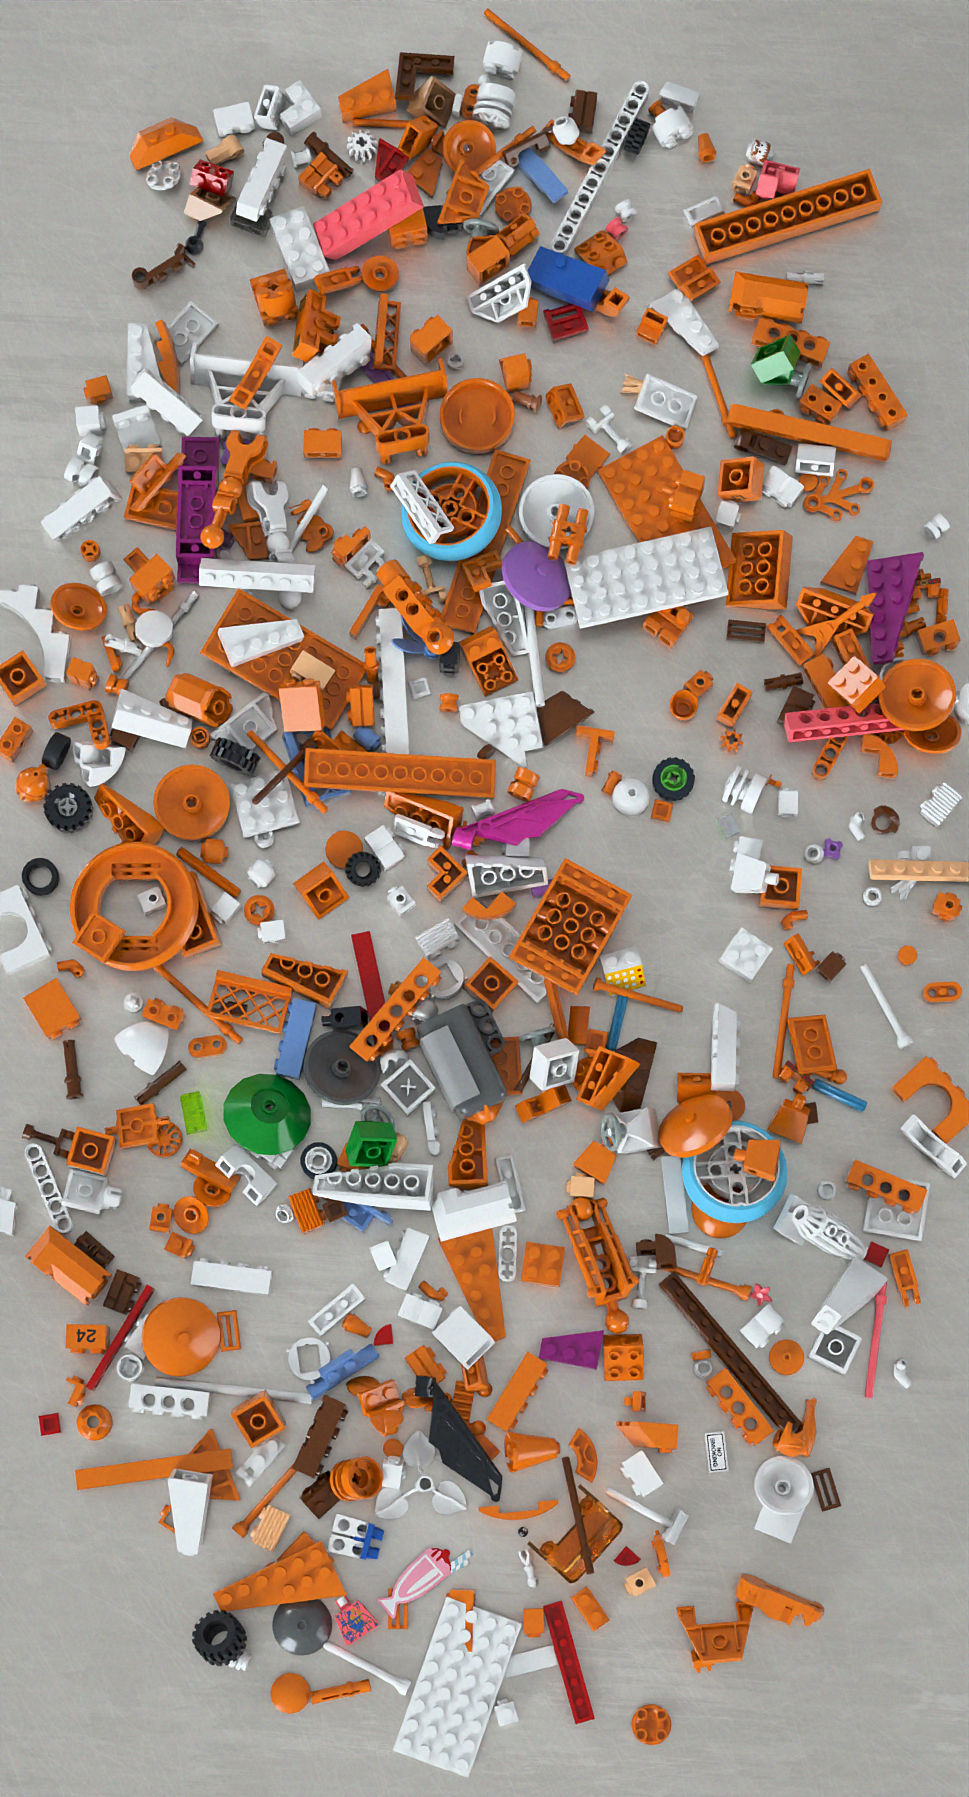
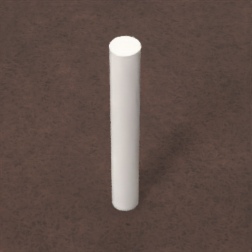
(691, 1244)

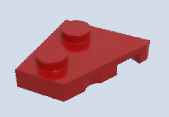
(388, 160)

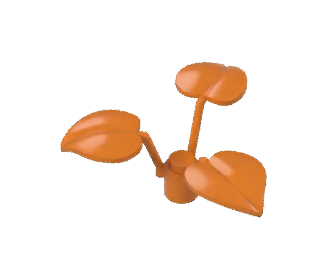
(386, 1421)

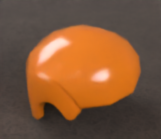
(683, 705)

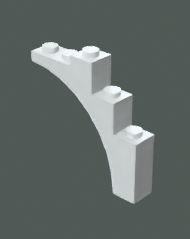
(55, 645)

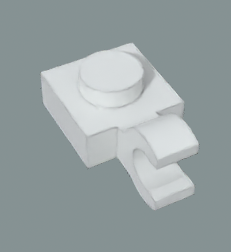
(917, 853)

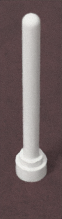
(903, 1038)
(401, 1684)

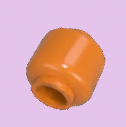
(213, 851)

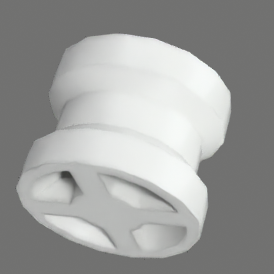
(625, 210)

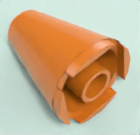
(528, 1450)

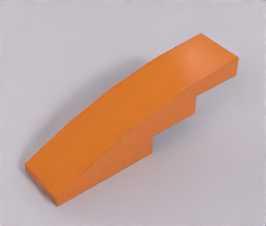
(169, 364)

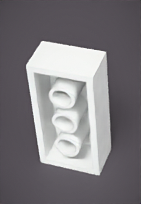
(299, 247)

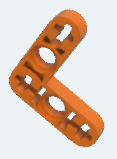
(91, 717)

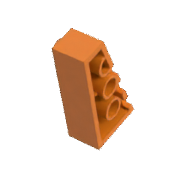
(307, 979)

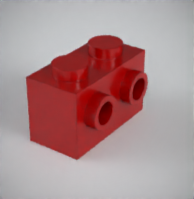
(212, 177)

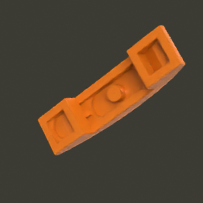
(579, 150)
(256, 373)
(543, 1506)

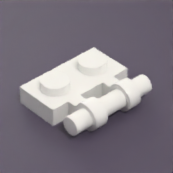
(364, 560)

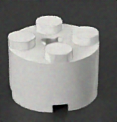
(502, 59)
(672, 127)

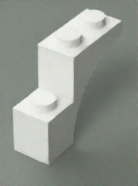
(933, 1147)

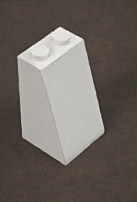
(851, 1292)
(189, 1505)

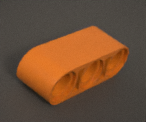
(825, 762)

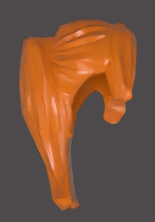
(802, 1439)

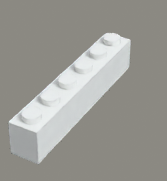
(257, 575)

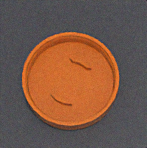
(477, 416)

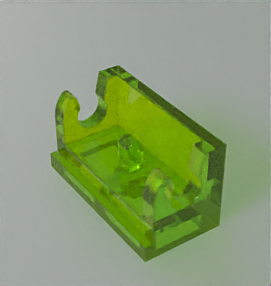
(193, 1113)

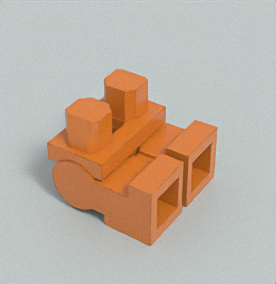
(670, 622)

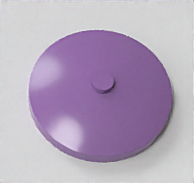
(535, 578)

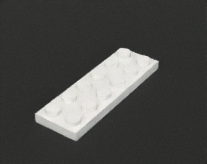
(497, 940)

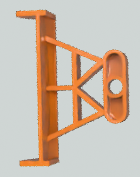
(392, 394)

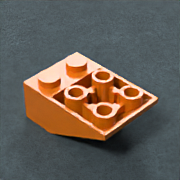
(488, 660)

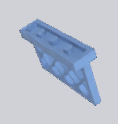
(292, 748)

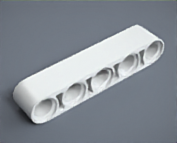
(42, 1181)

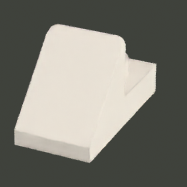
(383, 1255)

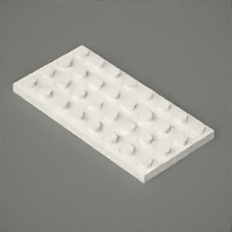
(646, 577)
(457, 1687)

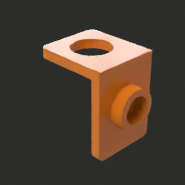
(165, 1512)

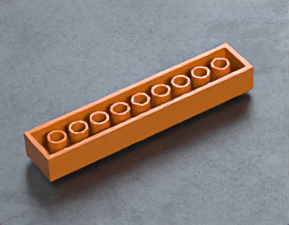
(787, 216)

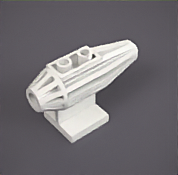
(820, 1227)

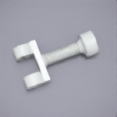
(623, 444)
(640, 1302)

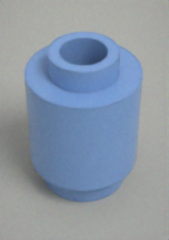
(367, 738)

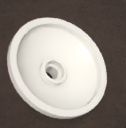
(785, 1473)

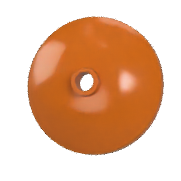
(478, 139)
(78, 606)
(937, 739)
(714, 1227)

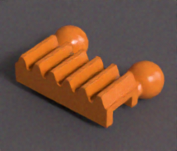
(463, 1404)

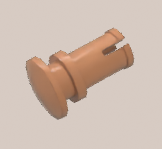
(527, 400)

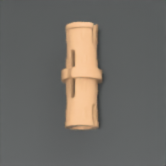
(128, 621)

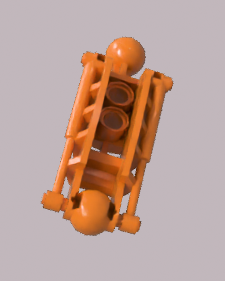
(613, 1259)

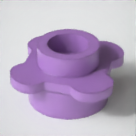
(832, 853)

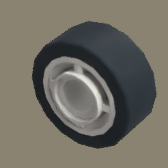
(311, 1152)

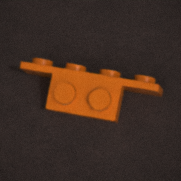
(151, 478)
(340, 742)

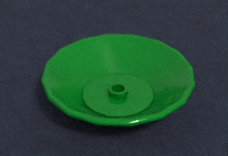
(261, 1129)

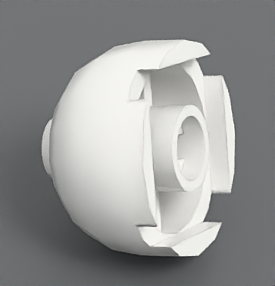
(631, 797)

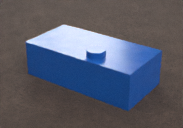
(567, 278)

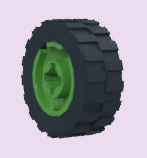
(666, 787)

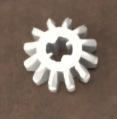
(362, 138)

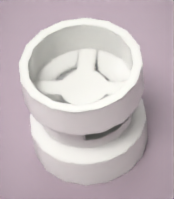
(936, 526)

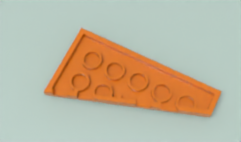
(476, 1271)
(295, 1578)

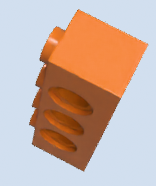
(815, 356)
(915, 1193)
(762, 1427)

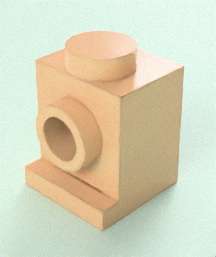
(742, 184)

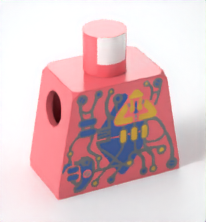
(354, 1620)

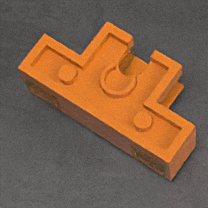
(314, 327)

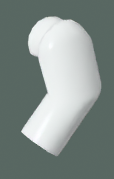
(855, 825)
(899, 1372)

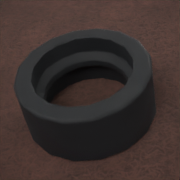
(56, 751)
(40, 862)

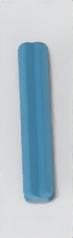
(617, 1022)
(839, 1095)

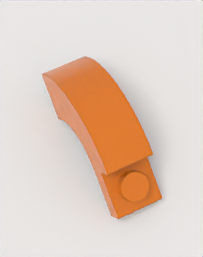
(612, 302)

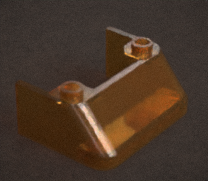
(600, 1530)

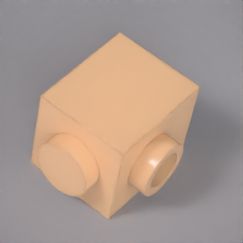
(580, 1186)
(639, 1582)

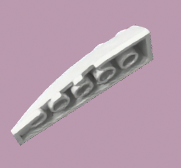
(385, 1186)

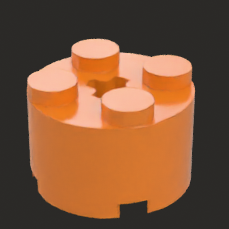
(275, 295)

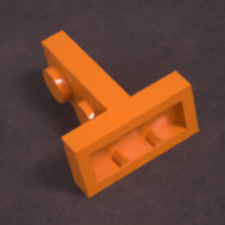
(594, 735)

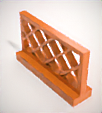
(254, 986)

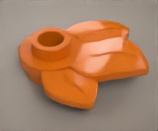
(313, 534)

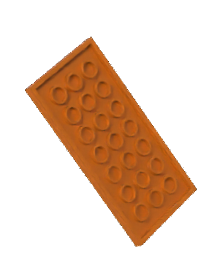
(637, 491)
(273, 669)

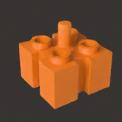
(685, 495)

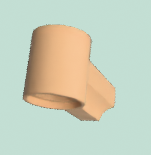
(228, 149)

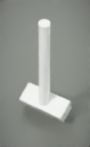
(673, 1525)

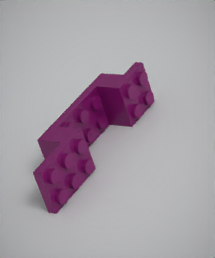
(196, 491)

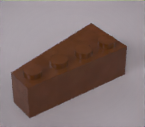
(320, 1436)

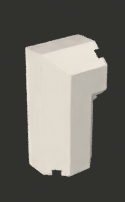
(473, 1210)

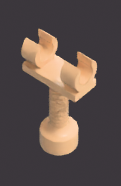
(425, 562)

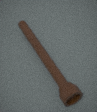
(284, 772)

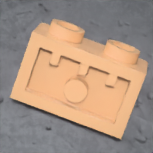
(136, 456)

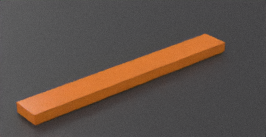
(153, 1469)

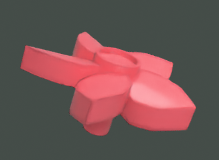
(760, 1294)

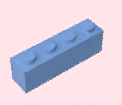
(296, 1039)

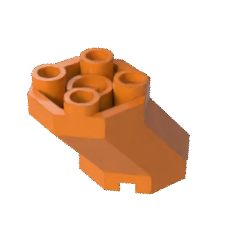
(199, 699)

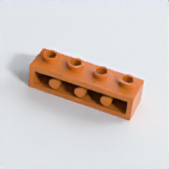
(877, 392)

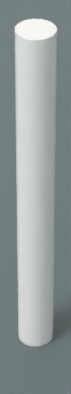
(308, 516)

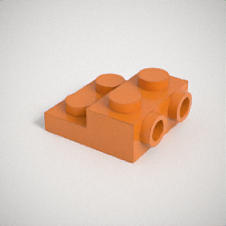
(346, 548)

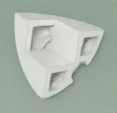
(97, 764)
(145, 1043)

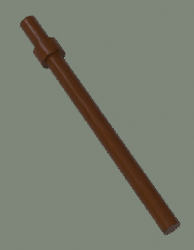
(586, 1552)

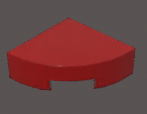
(384, 1336)
(626, 1557)

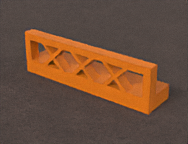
(381, 331)
(847, 647)

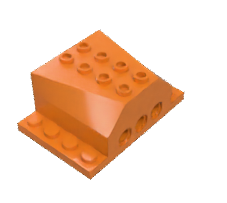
(570, 926)

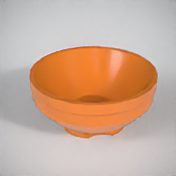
(102, 1429)

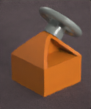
(485, 250)

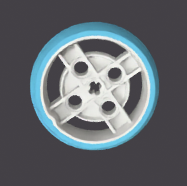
(738, 1206)

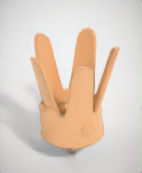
(633, 385)

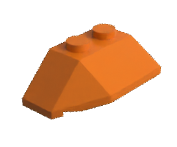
(163, 141)
(822, 605)

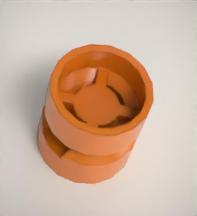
(523, 784)

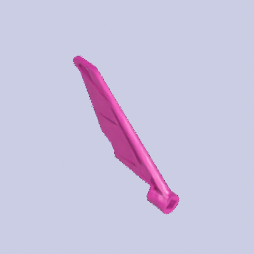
(519, 822)

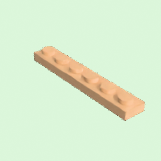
(919, 870)

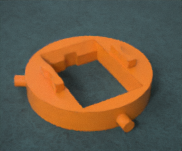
(658, 1544)

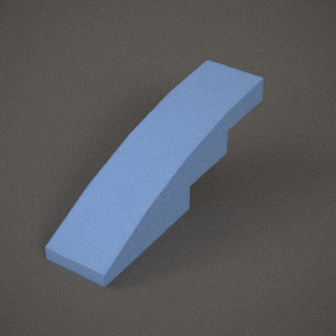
(541, 175)

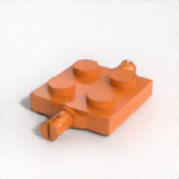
(137, 1125)

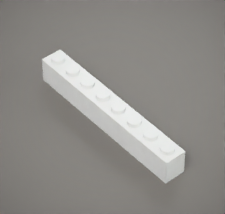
(393, 681)

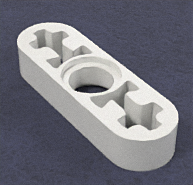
(514, 1248)

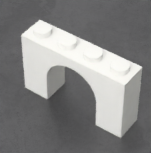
(34, 947)

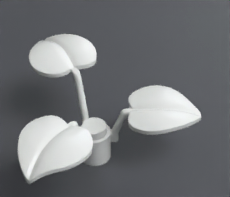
(448, 1496)

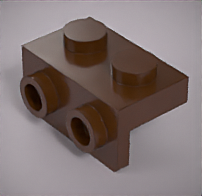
(319, 1496)

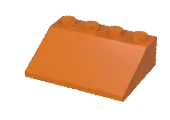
(761, 570)

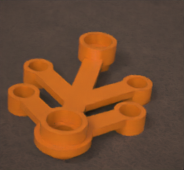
(836, 496)

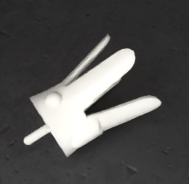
(904, 887)

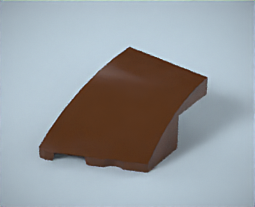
(560, 716)

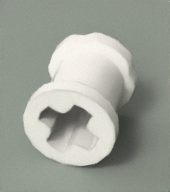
(301, 157)
(482, 810)

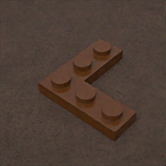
(415, 63)

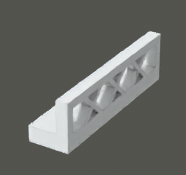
(417, 506)

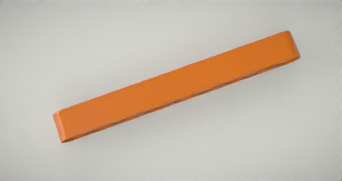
(809, 432)

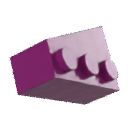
(573, 1349)

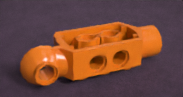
(415, 607)

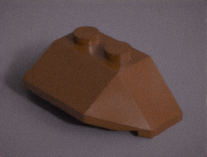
(632, 1092)

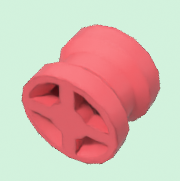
(616, 228)

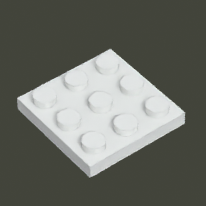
(272, 813)
(893, 1221)

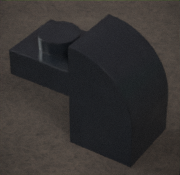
(437, 230)

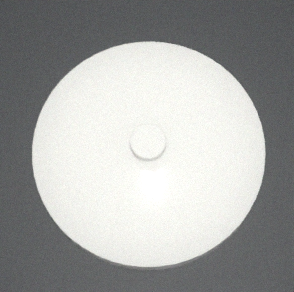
(542, 501)

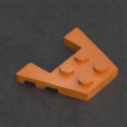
(717, 1640)

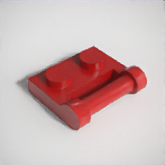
(567, 325)

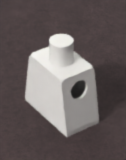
(752, 875)
(8, 1212)

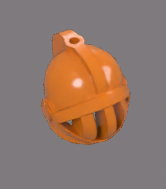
(33, 783)

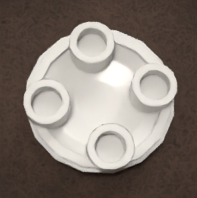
(163, 175)

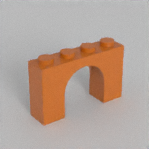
(928, 1074)

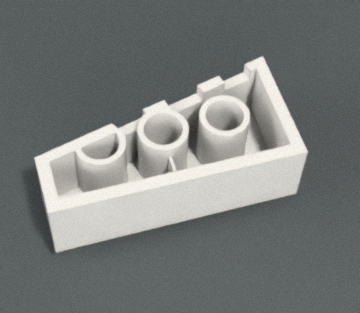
(256, 640)
(150, 720)

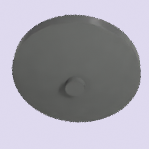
(339, 1072)

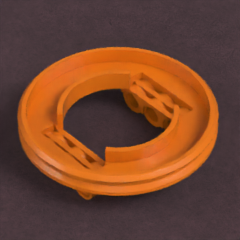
(139, 862)

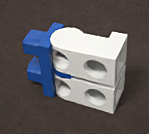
(359, 1541)

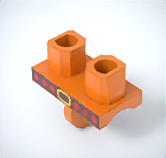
(931, 585)
(803, 1081)

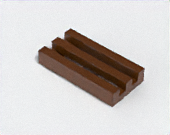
(743, 630)
(818, 1492)

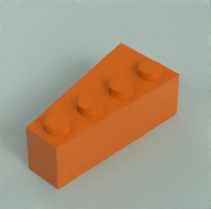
(205, 933)

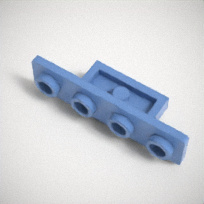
(361, 1215)
(341, 1369)

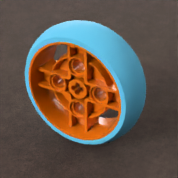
(481, 526)

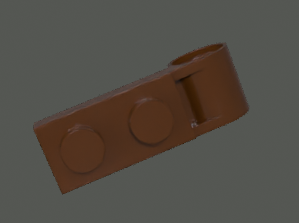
(159, 273)
(762, 445)

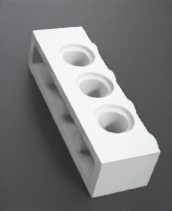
(139, 1392)

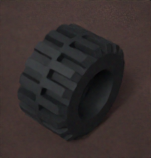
(229, 1647)

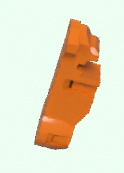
(777, 1602)

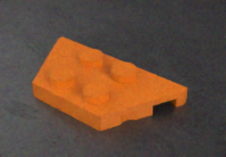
(464, 196)
(222, 1481)

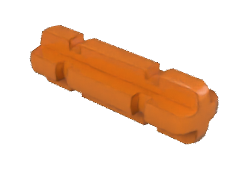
(942, 605)
(707, 1266)

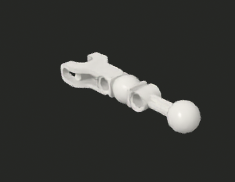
(274, 526)

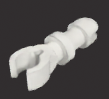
(532, 1580)

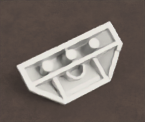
(502, 296)

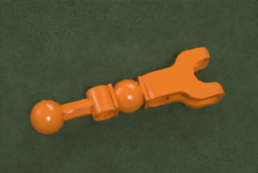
(236, 473)

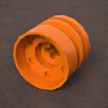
(356, 1479)

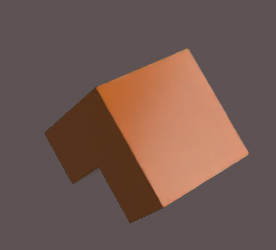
(652, 326)

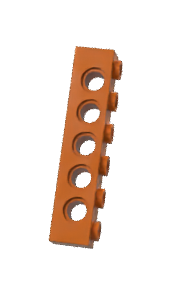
(423, 968)

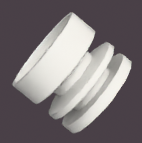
(494, 105)
(744, 789)

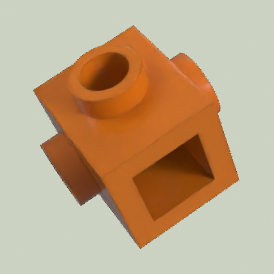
(943, 900)

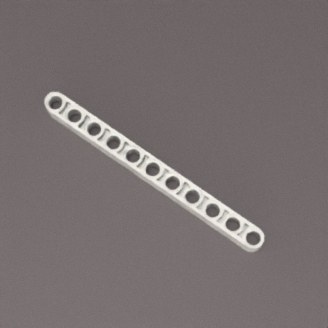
(604, 162)

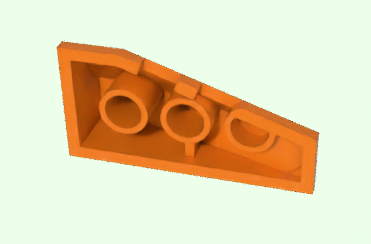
(428, 811)
(127, 818)
(468, 1162)

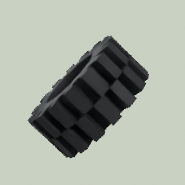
(637, 136)
(354, 861)

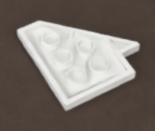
(506, 723)

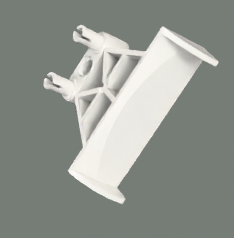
(224, 375)

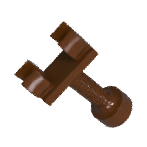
(29, 1132)

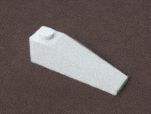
(507, 616)

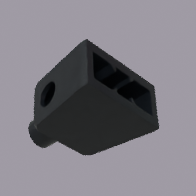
(354, 1018)

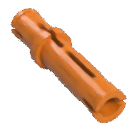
(349, 1689)

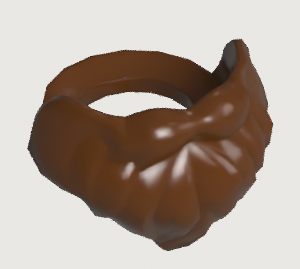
(891, 814)

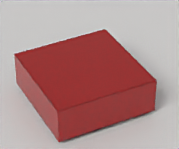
(876, 1254)
(49, 1424)

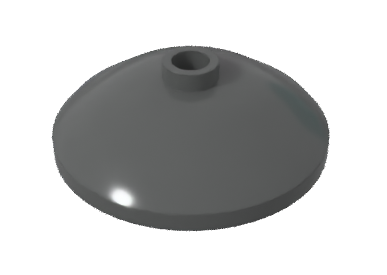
(307, 1640)

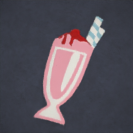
(422, 1576)

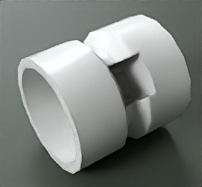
(79, 472)
(107, 580)
(130, 1367)

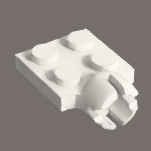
(90, 1192)

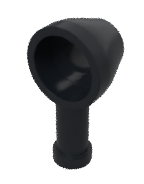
(198, 247)

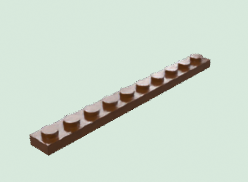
(728, 1352)

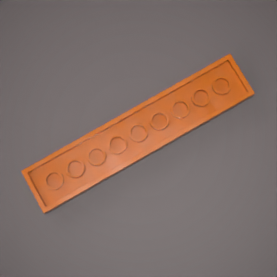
(462, 605)
(399, 773)

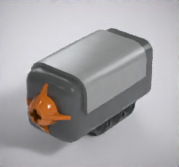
(462, 1060)

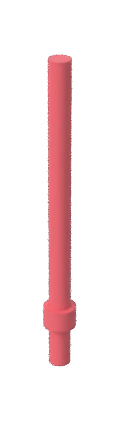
(880, 1300)

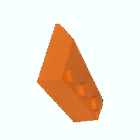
(651, 1435)

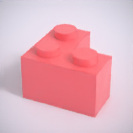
(777, 178)

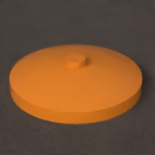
(917, 694)
(191, 802)
(695, 1126)
(180, 1336)

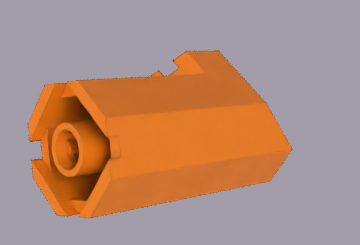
(768, 297)
(68, 1265)

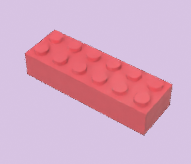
(368, 215)

